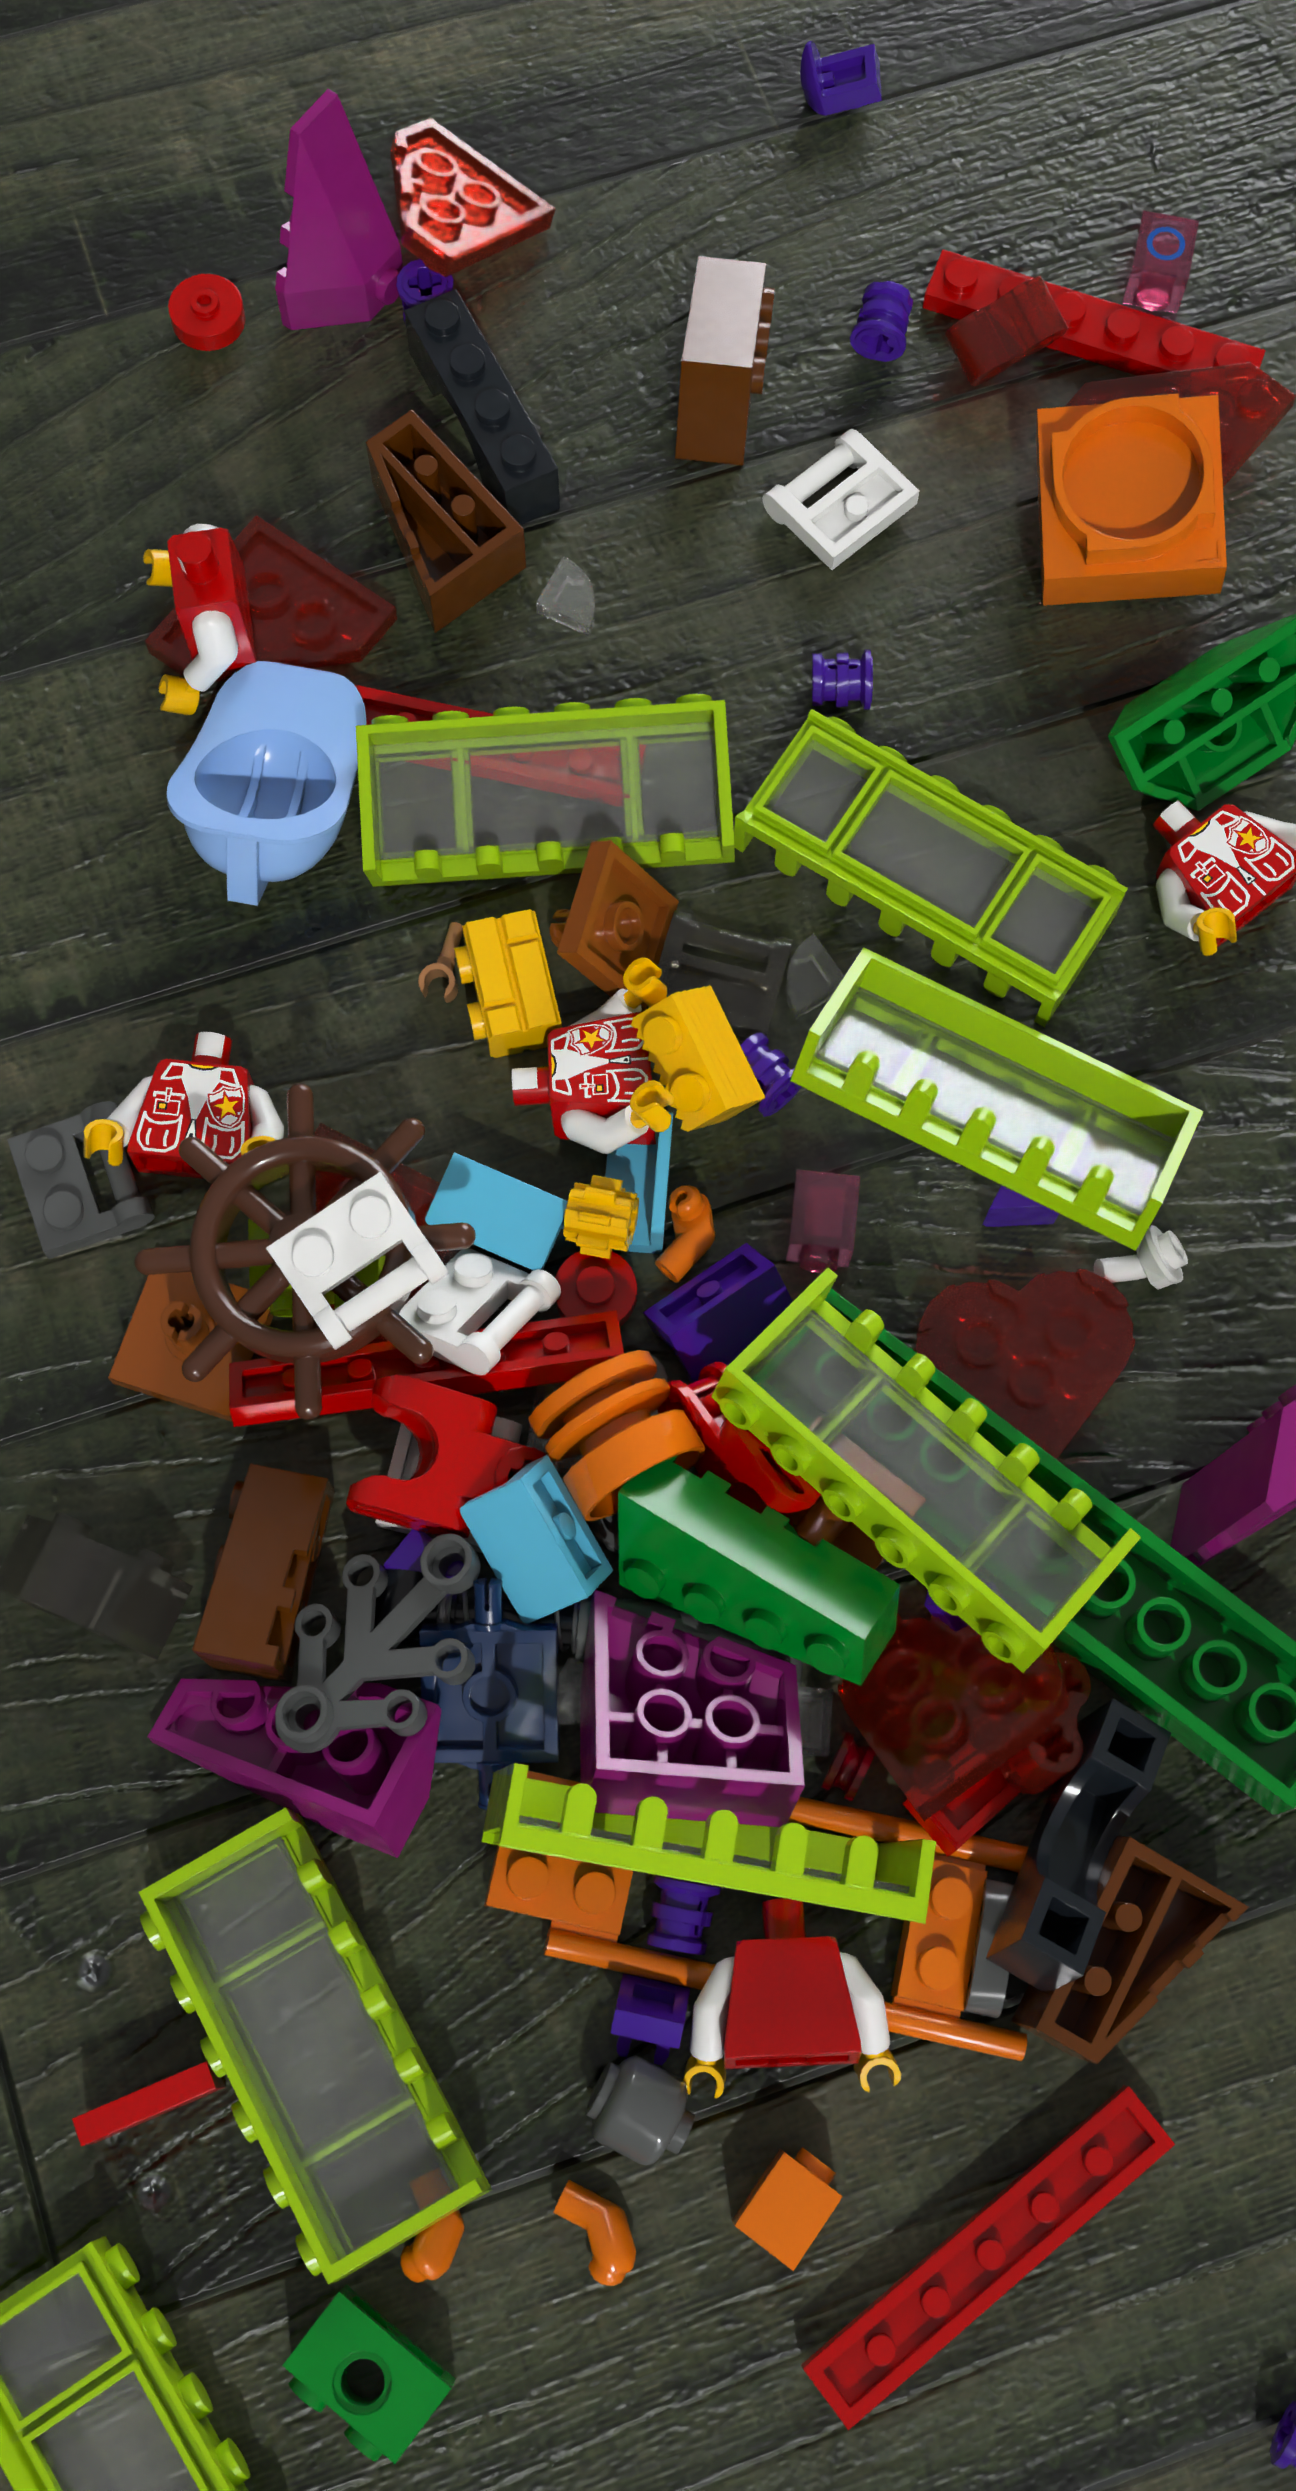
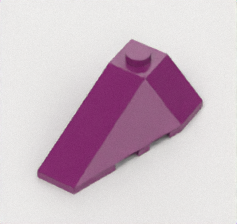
(338, 232)
(359, 1786)

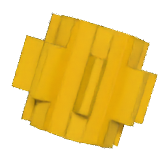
(601, 1216)

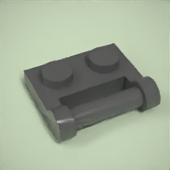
(61, 1189)

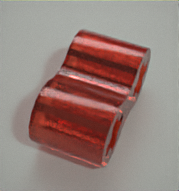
(1006, 331)
(1059, 1745)

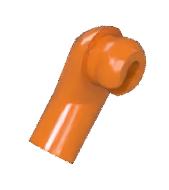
(692, 1229)
(606, 2230)
(433, 2249)

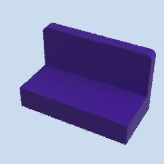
(720, 1310)

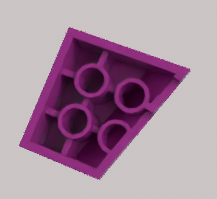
(1240, 1487)
(686, 1721)

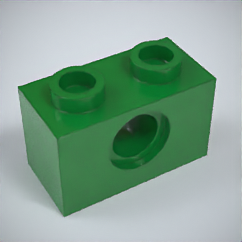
(412, 2386)

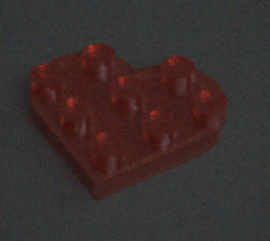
(1032, 1352)
(949, 1709)

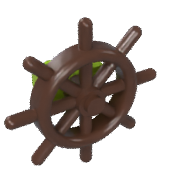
(209, 1254)

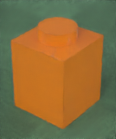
(789, 2206)

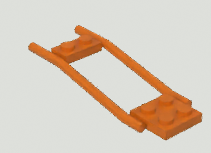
(933, 1958)

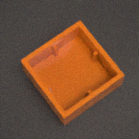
(1131, 499)

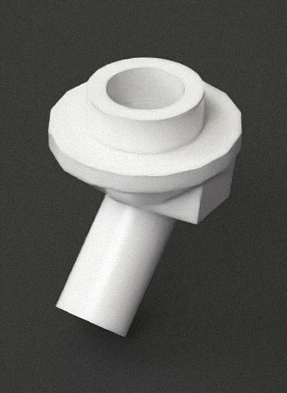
(1157, 1258)

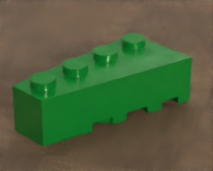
(751, 1572)

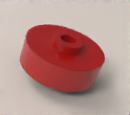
(207, 312)
(596, 1286)

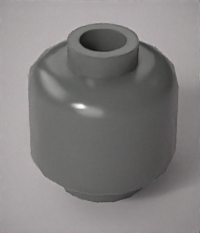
(640, 2110)

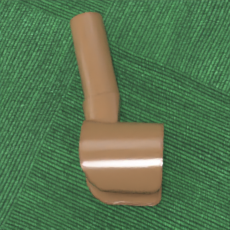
(444, 964)

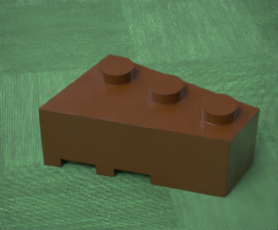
(722, 359)
(443, 519)
(265, 1573)
(1150, 1933)

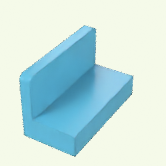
(646, 1173)
(505, 1212)
(537, 1541)

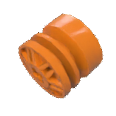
(610, 1424)

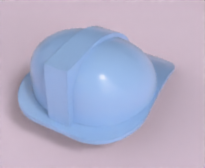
(269, 774)

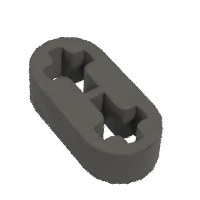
(987, 1980)

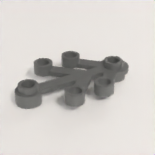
(372, 1652)

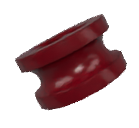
(848, 1767)

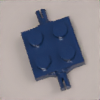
(509, 1701)

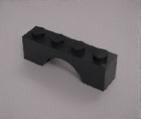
(500, 433)
(1053, 1904)

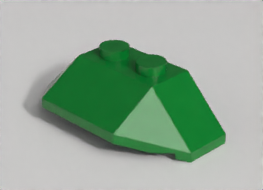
(1213, 719)

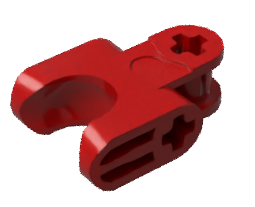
(735, 1452)
(455, 1457)

